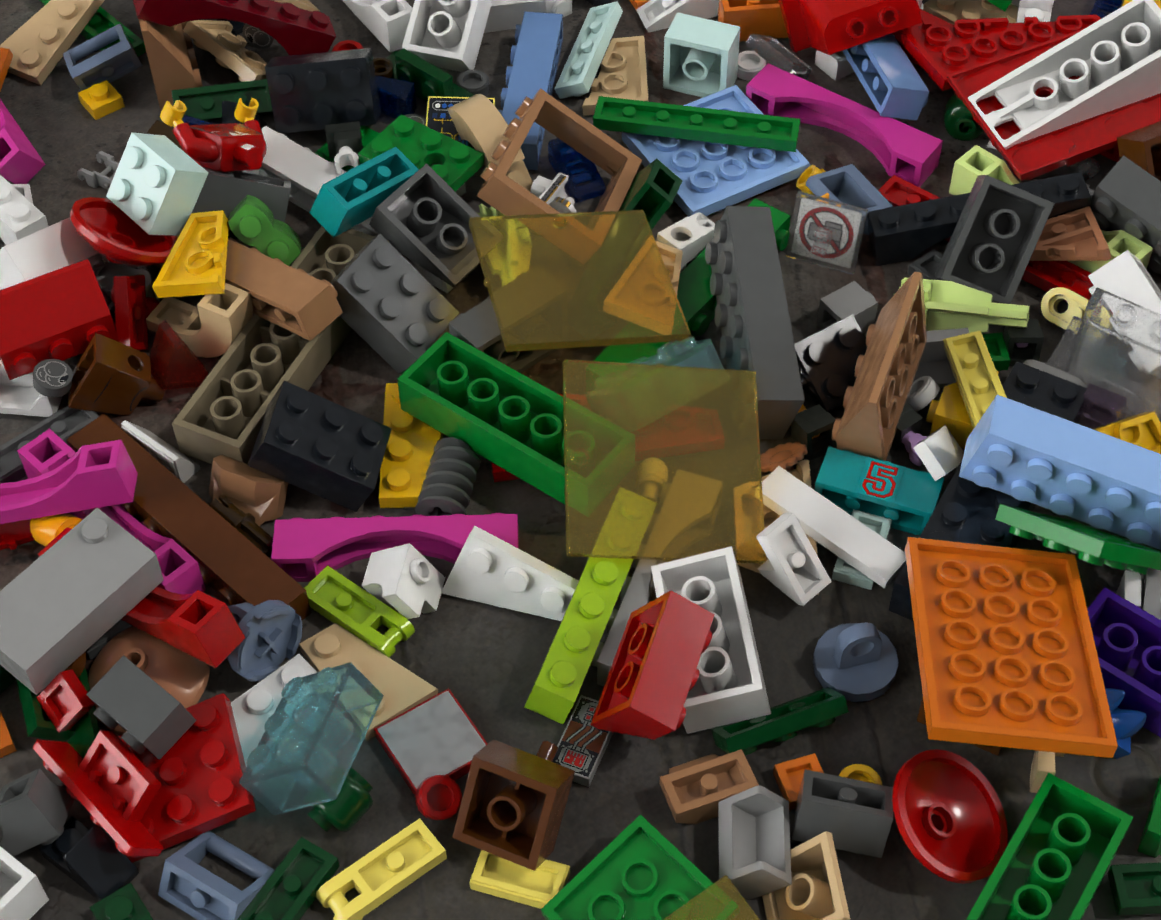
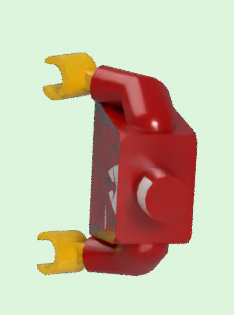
(220, 145)

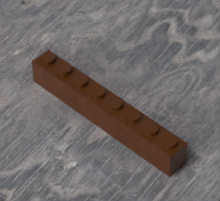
(171, 509)

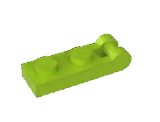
(357, 611)

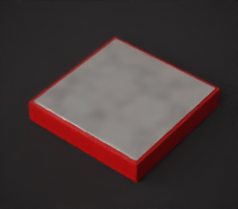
(431, 740)

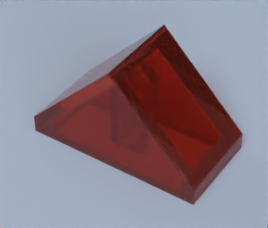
(174, 362)

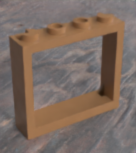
(573, 130)

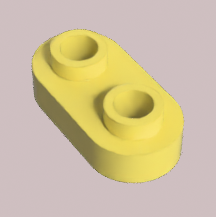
(1076, 306)

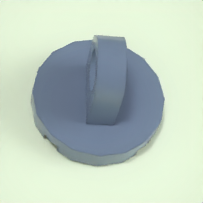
(270, 634)
(855, 661)

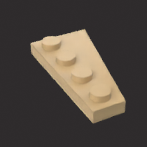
(46, 35)

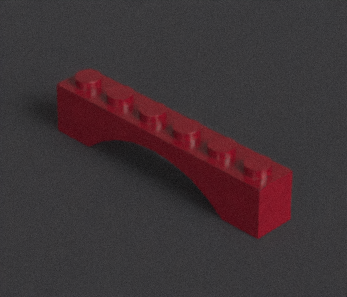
(290, 26)

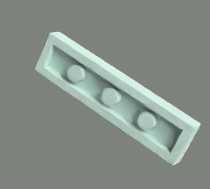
(588, 50)

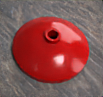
(117, 235)
(949, 816)

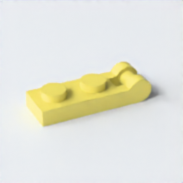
(382, 872)

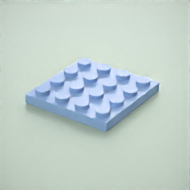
(717, 172)

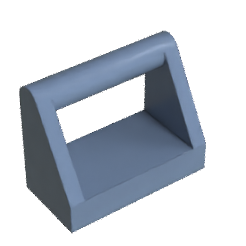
(105, 65)
(849, 187)
(201, 891)

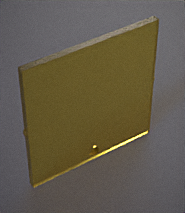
(577, 280)
(661, 461)

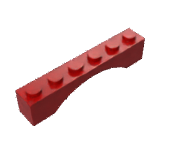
(187, 621)

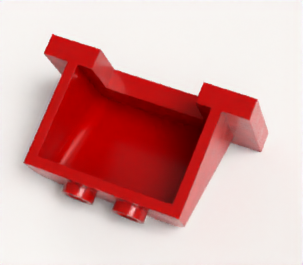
(844, 23)

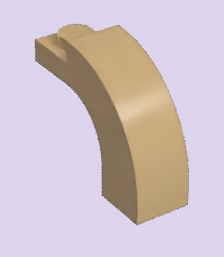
(484, 127)
(210, 325)

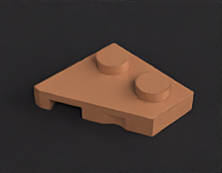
(1072, 238)

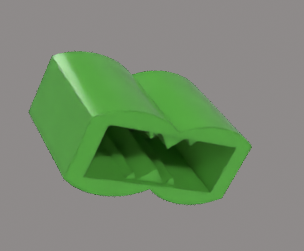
(255, 226)

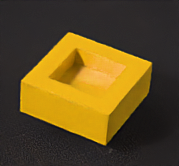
(101, 99)

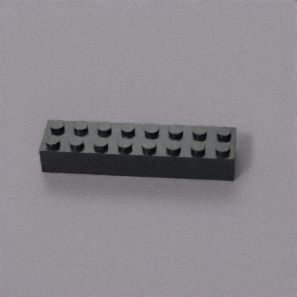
(969, 510)

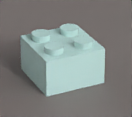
(700, 55)
(156, 184)

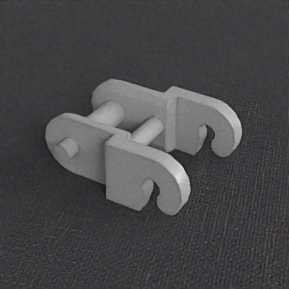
(97, 179)

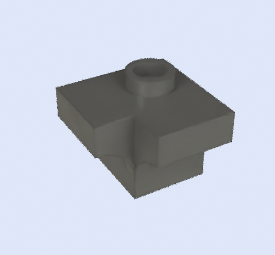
(32, 812)

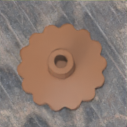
(783, 455)

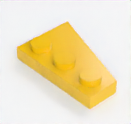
(197, 258)

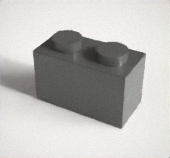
(141, 708)
(850, 809)

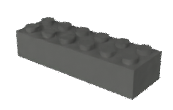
(755, 313)

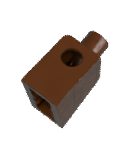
(112, 378)

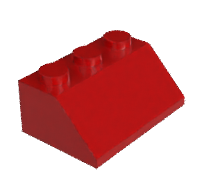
(51, 318)
(654, 668)

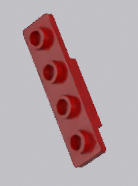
(110, 786)

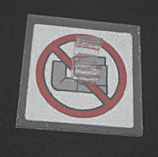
(826, 232)

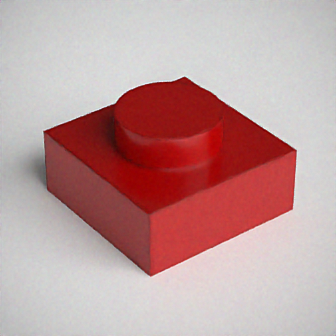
(65, 700)

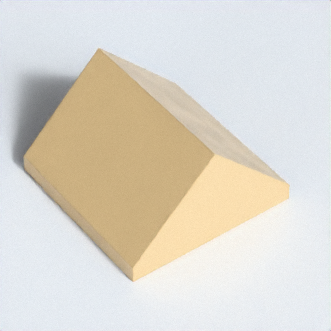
(815, 885)

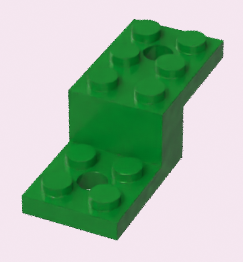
(420, 146)

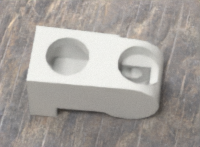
(689, 236)

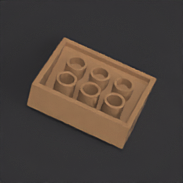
(170, 59)
(884, 374)

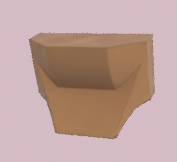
(248, 488)
(700, 784)

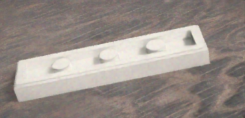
(833, 527)

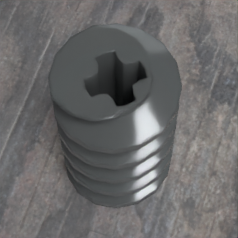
(448, 479)

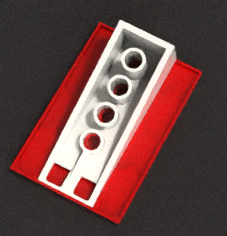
(1070, 92)

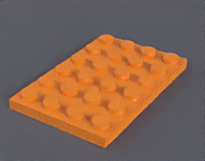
(1007, 649)

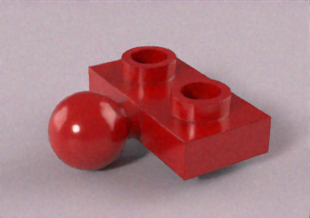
(131, 310)

